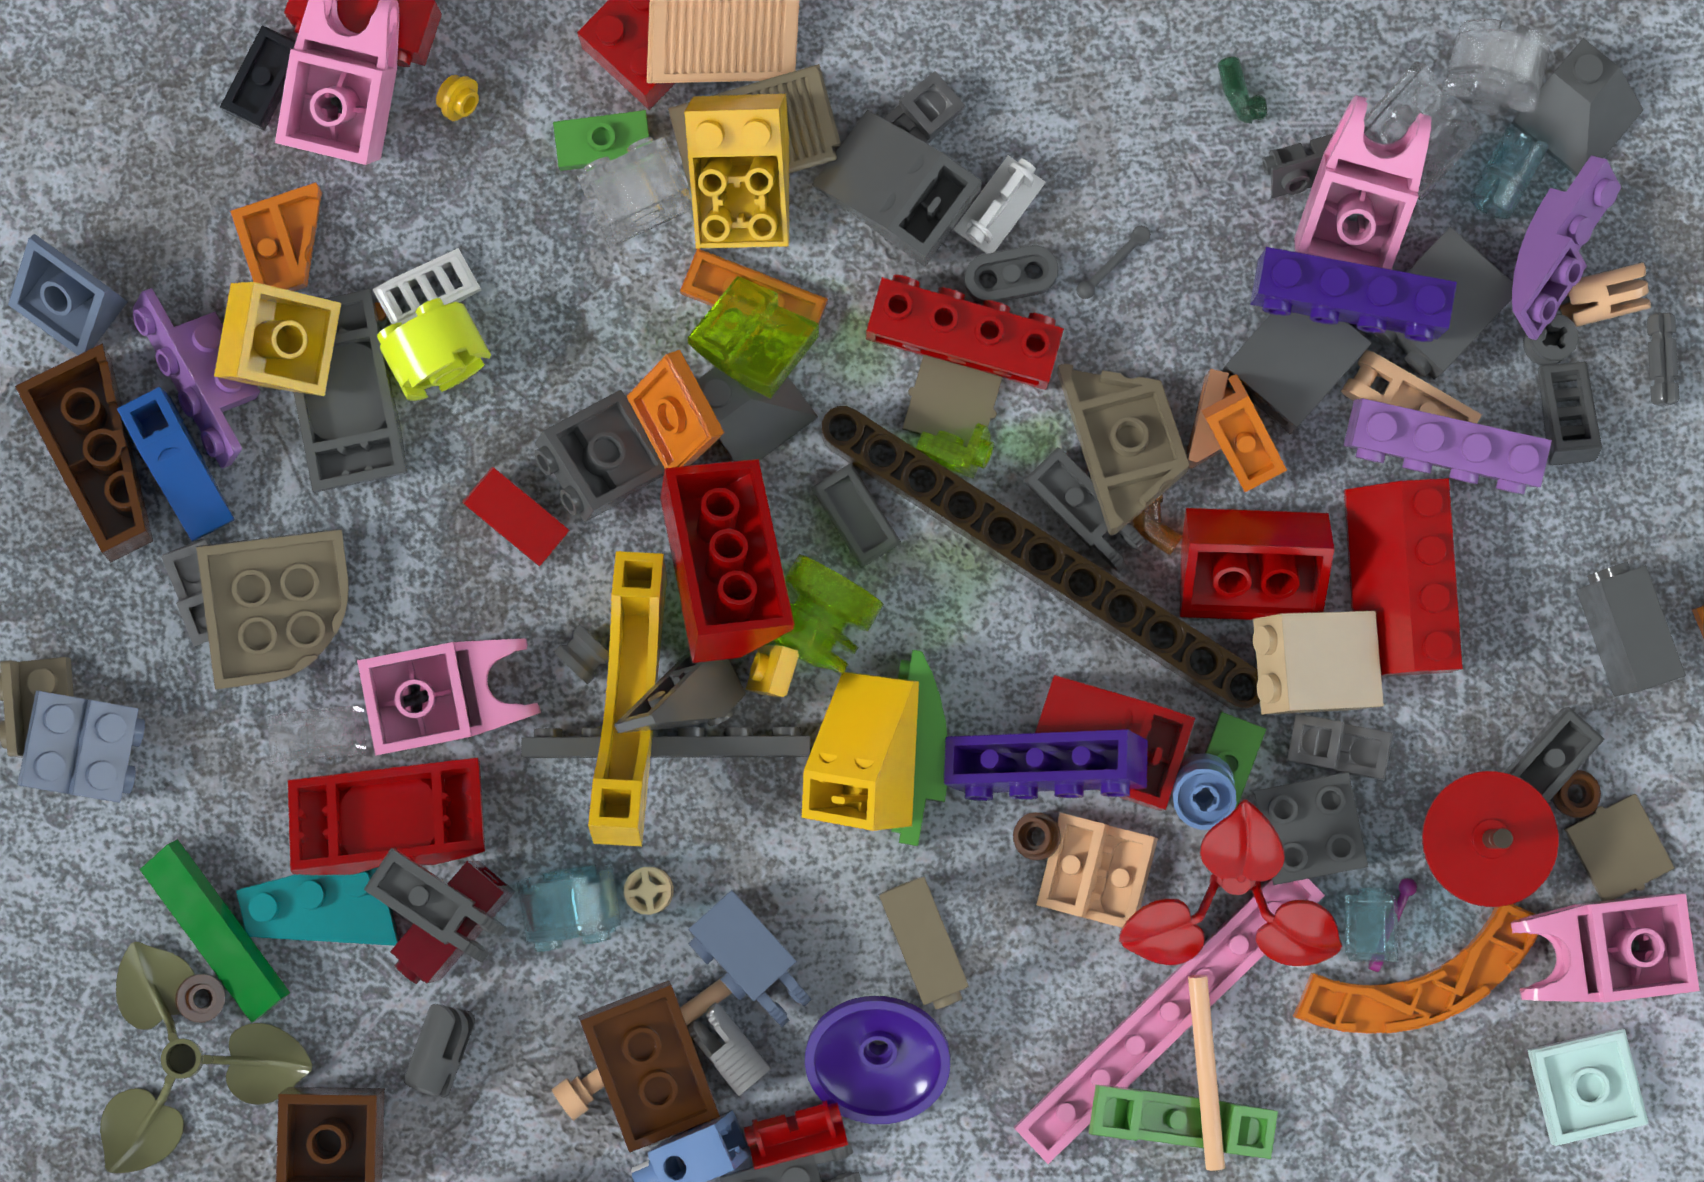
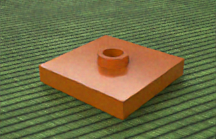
(675, 412)

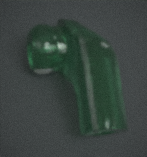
(1236, 92)

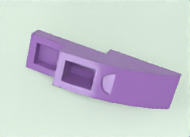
(1550, 252)

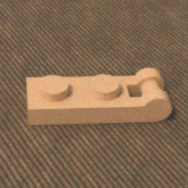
(1403, 390)

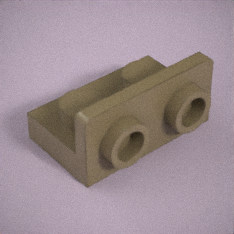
(18, 689)

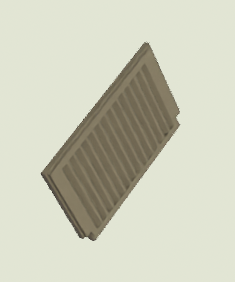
(808, 111)

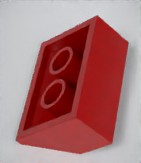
(1254, 563)

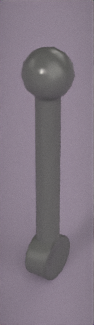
(1139, 237)

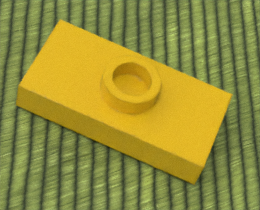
(772, 670)

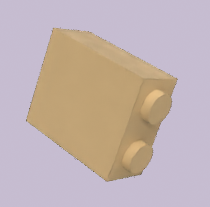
(1317, 662)

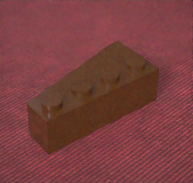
(91, 447)

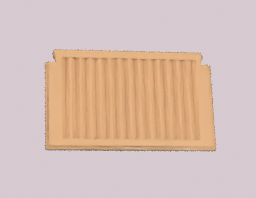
(721, 40)

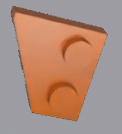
(280, 236)

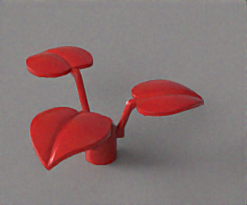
(1240, 855)

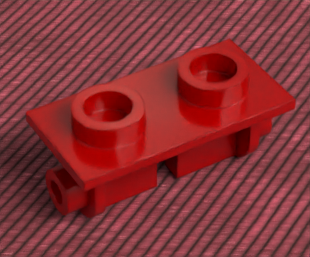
(795, 1136)

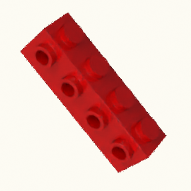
(964, 332)

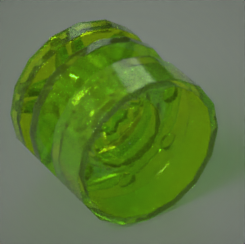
(823, 611)

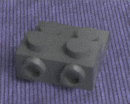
(598, 456)

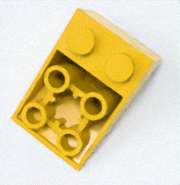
(739, 170)
(864, 755)

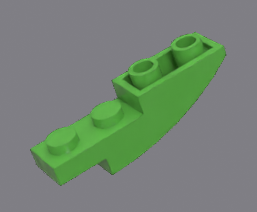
(929, 744)

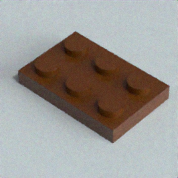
(649, 1066)

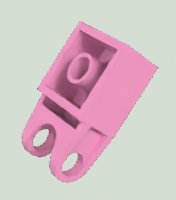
(346, 65)
(1368, 181)
(457, 691)
(1596, 953)

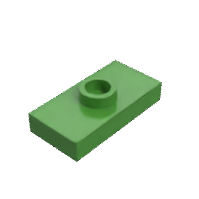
(597, 137)
(1237, 745)

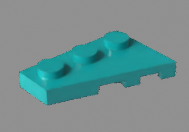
(318, 910)

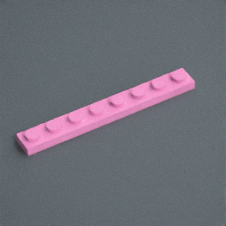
(1154, 1023)

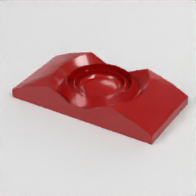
(356, 817)

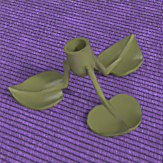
(262, 1062)

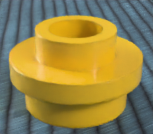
(457, 97)

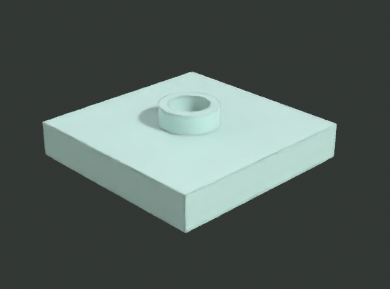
(1587, 1086)

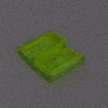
(753, 337)

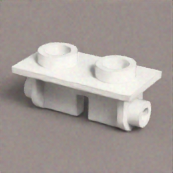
(1000, 204)

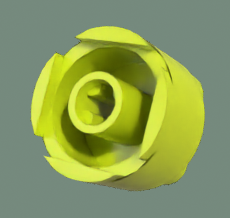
(433, 348)

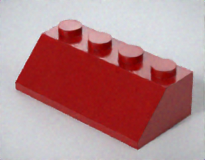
(725, 558)
(1406, 573)

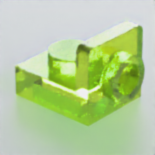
(949, 450)

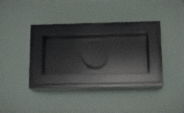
(260, 79)

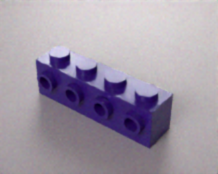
(1353, 294)
(1046, 762)

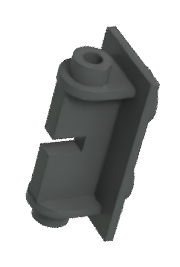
(1291, 167)

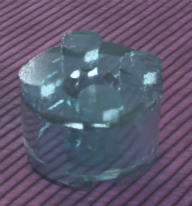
(569, 906)

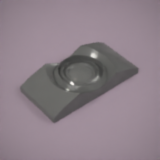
(355, 427)

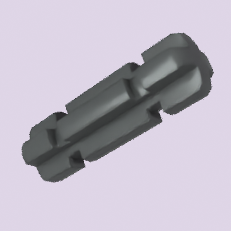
(1663, 359)

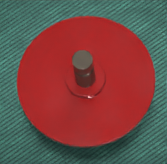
(1490, 839)

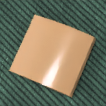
(1097, 871)

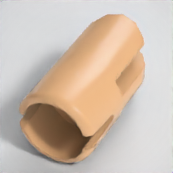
(1607, 295)

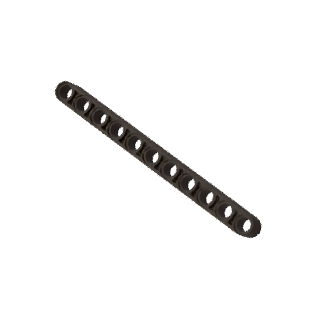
(1016, 555)

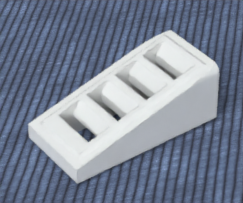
(403, 283)

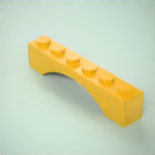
(633, 669)

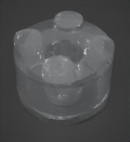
(1497, 66)

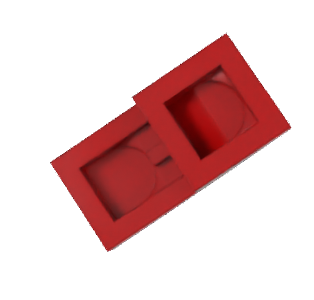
(515, 516)

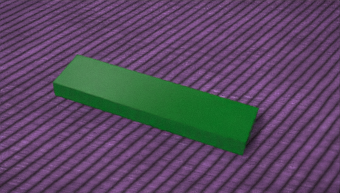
(214, 931)

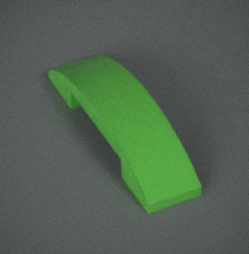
(1177, 1120)

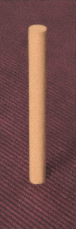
(1206, 1072)

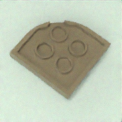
(271, 603)

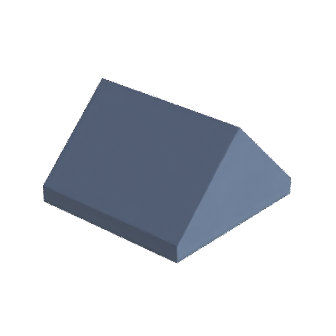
(63, 297)

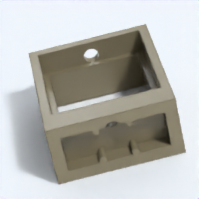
(924, 943)

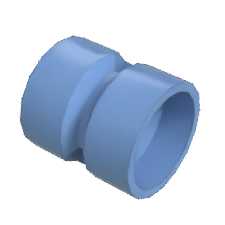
(1204, 791)

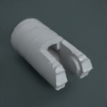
(737, 1059)

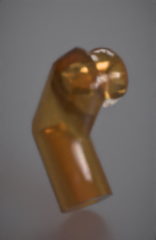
(1152, 529)

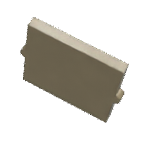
(951, 399)
(1619, 848)

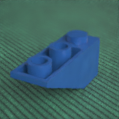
(176, 463)

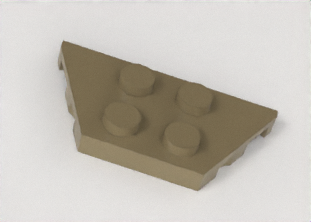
(1124, 440)

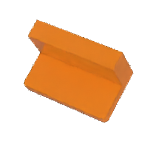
(1244, 438)

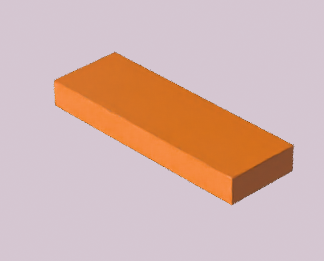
(712, 275)

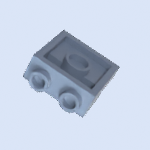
(80, 747)

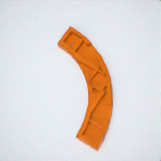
(1427, 997)

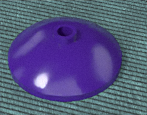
(875, 1080)

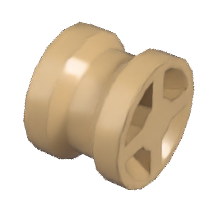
(640, 890)

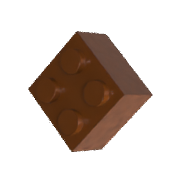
(330, 1134)

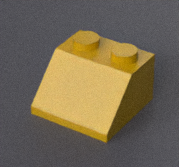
(277, 338)

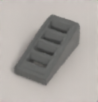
(1569, 451)

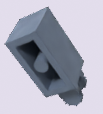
(746, 953)

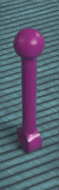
(1407, 888)

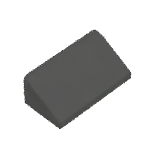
(1556, 753)

